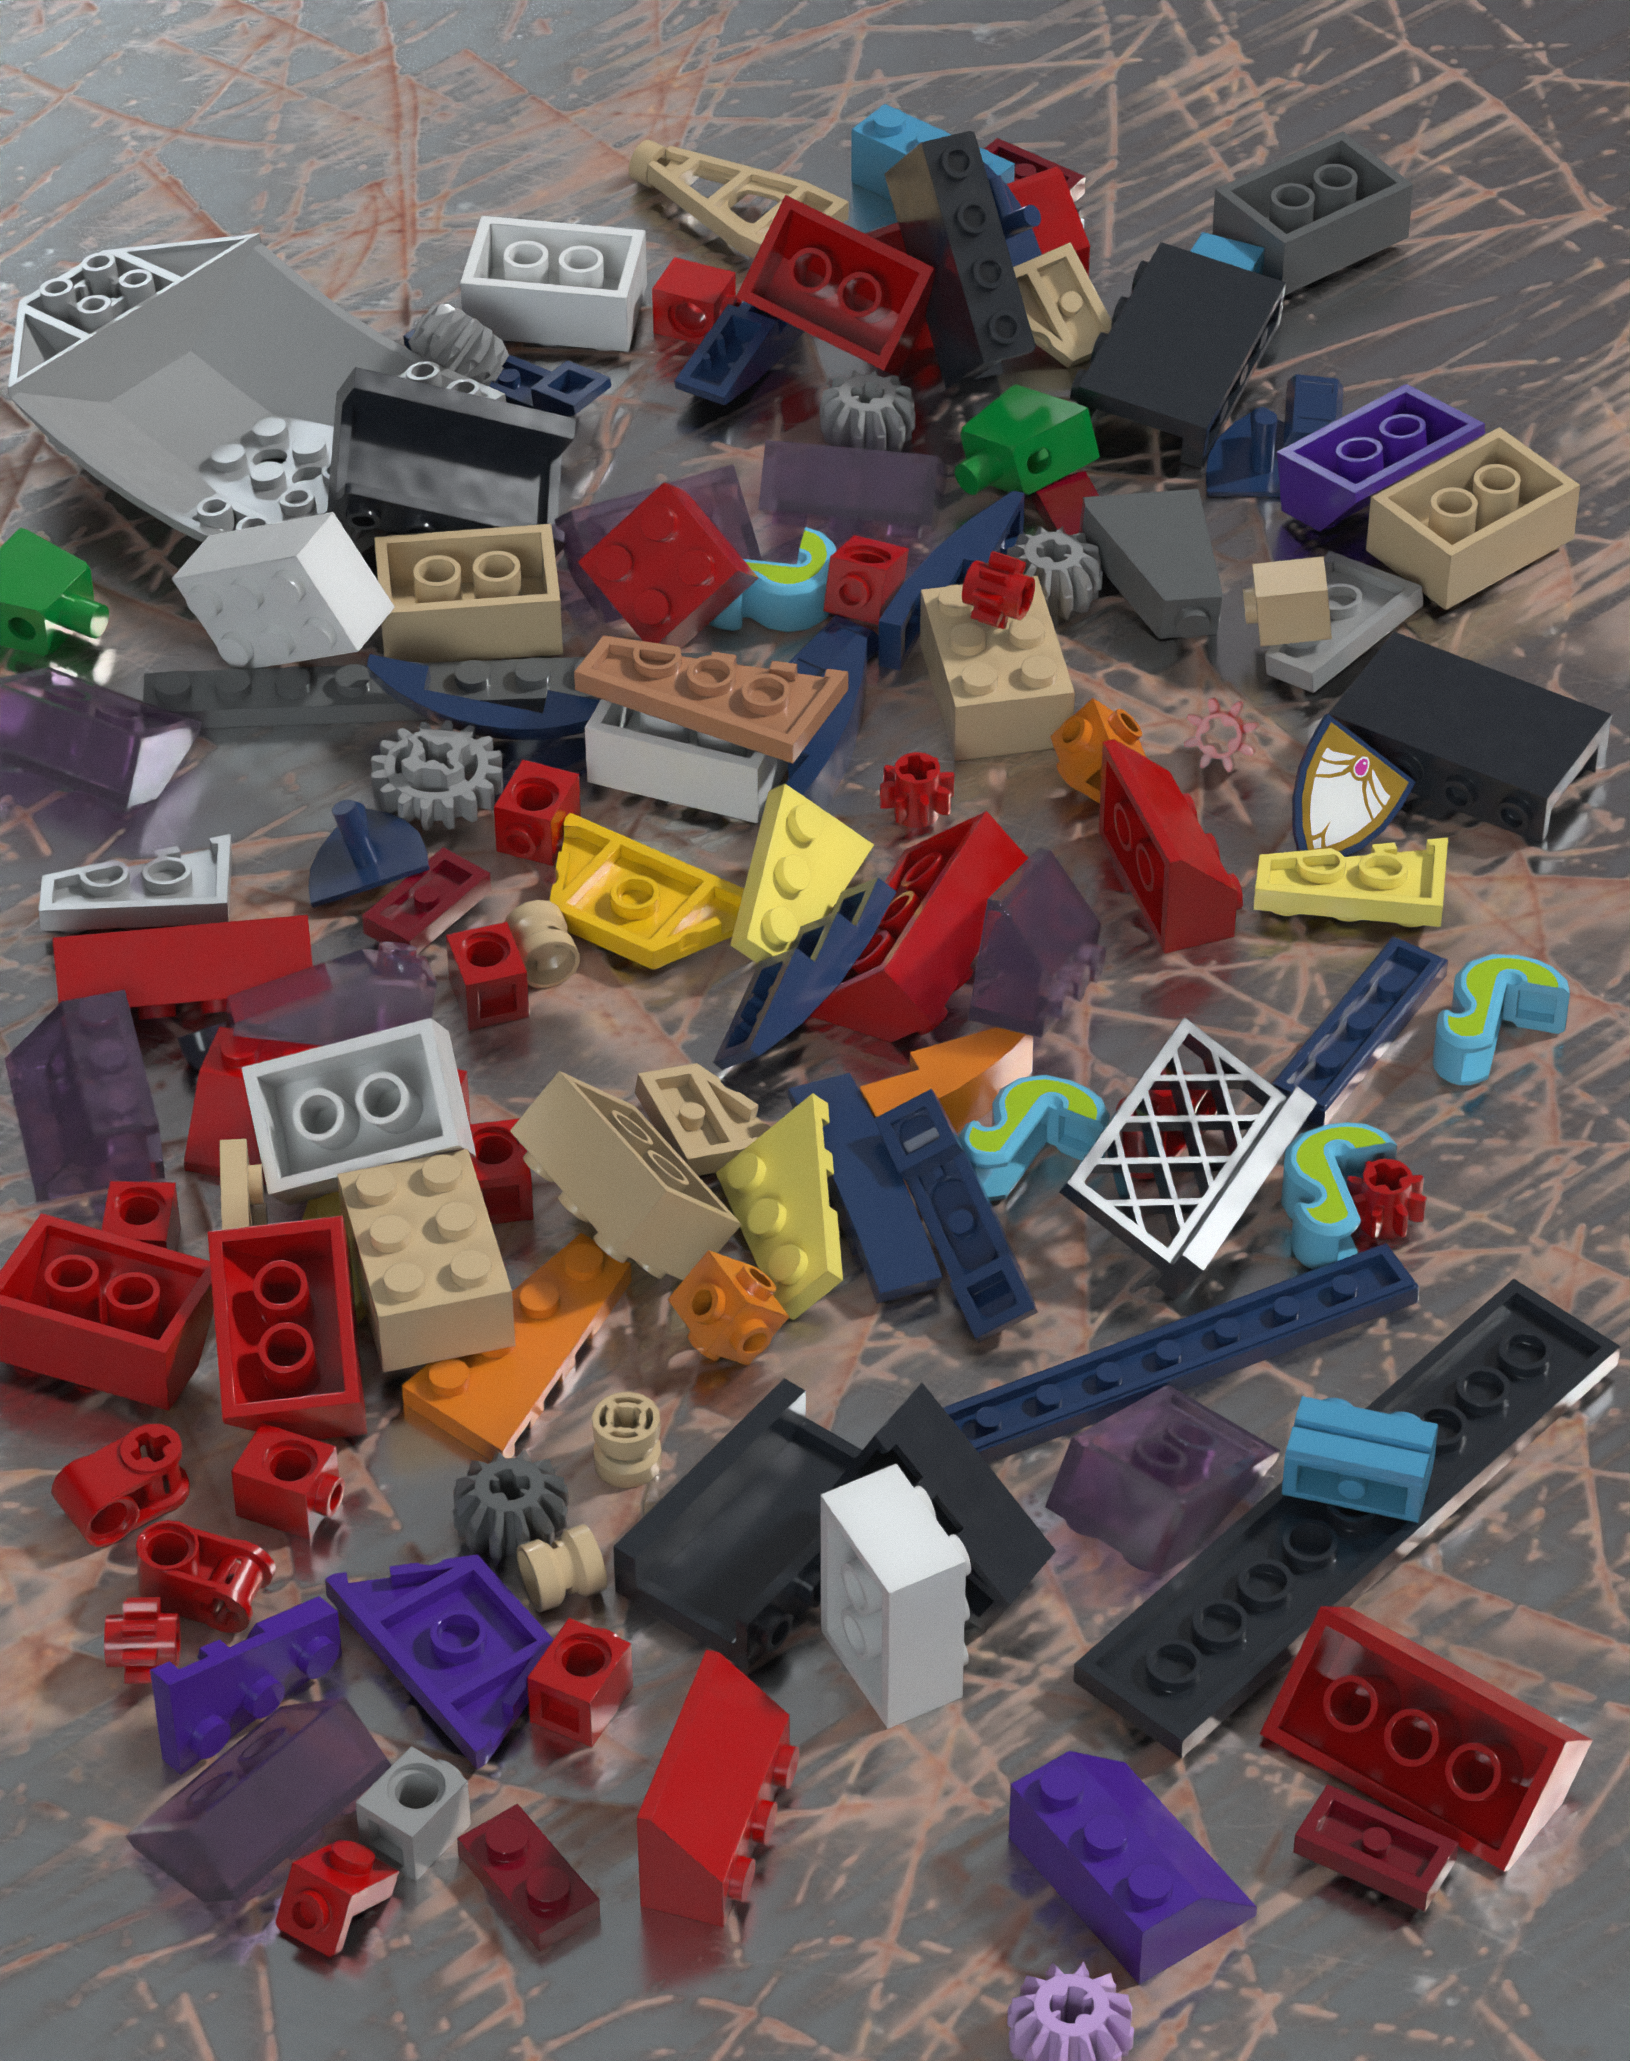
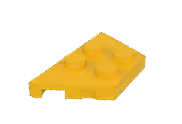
(639, 897)

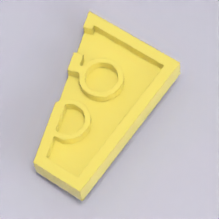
(794, 873)
(1371, 887)
(784, 1206)

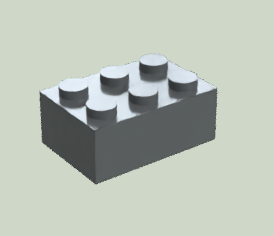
(1316, 210)

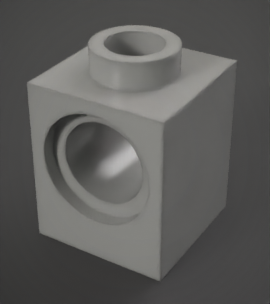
(414, 1812)

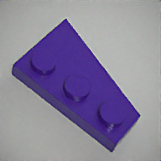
(237, 1684)

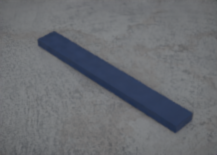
(1185, 1353)

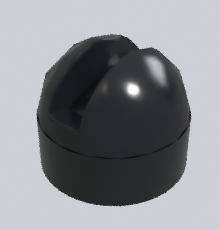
(197, 1044)

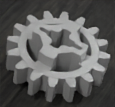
(437, 774)

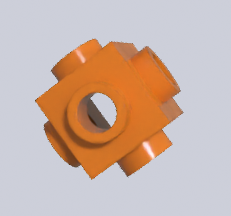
(1081, 743)
(728, 1308)

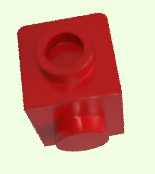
(331, 1889)

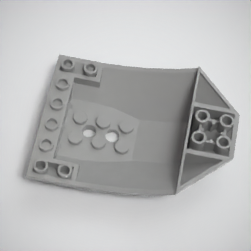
(193, 368)

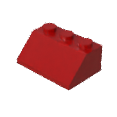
(840, 285)
(1164, 852)
(104, 1311)
(287, 1328)
(713, 1795)

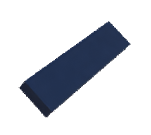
(1362, 1026)

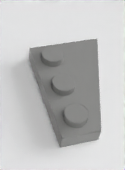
(1362, 609)
(152, 894)

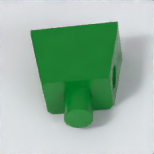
(1025, 442)
(45, 595)

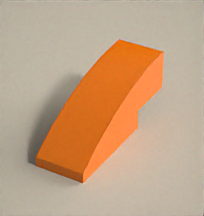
(961, 1073)

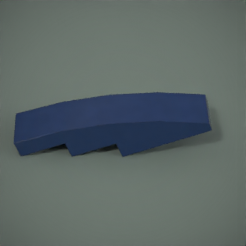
(736, 353)
(947, 565)
(829, 752)
(797, 981)
(871, 1195)

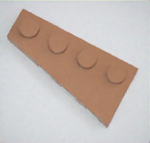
(712, 694)

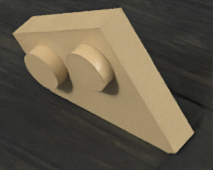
(1062, 305)
(699, 1115)

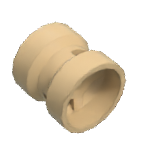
(543, 943)
(626, 1439)
(570, 1566)

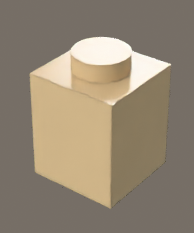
(1289, 601)

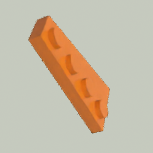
(499, 1392)

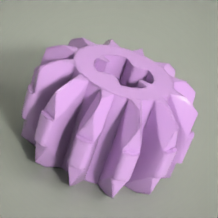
(1070, 2018)

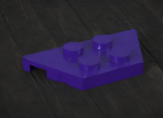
(451, 1642)

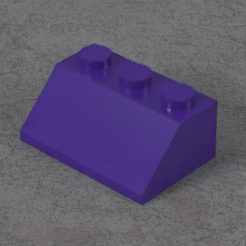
(1366, 452)
(1123, 1862)

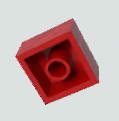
(667, 568)

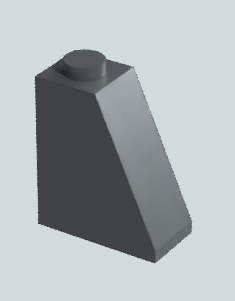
(1158, 558)

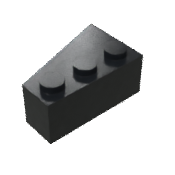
(967, 1501)

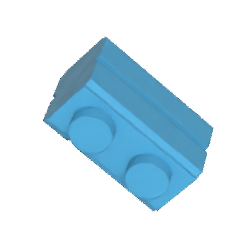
(1359, 1458)

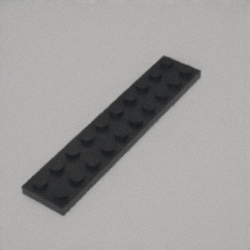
(1258, 1586)

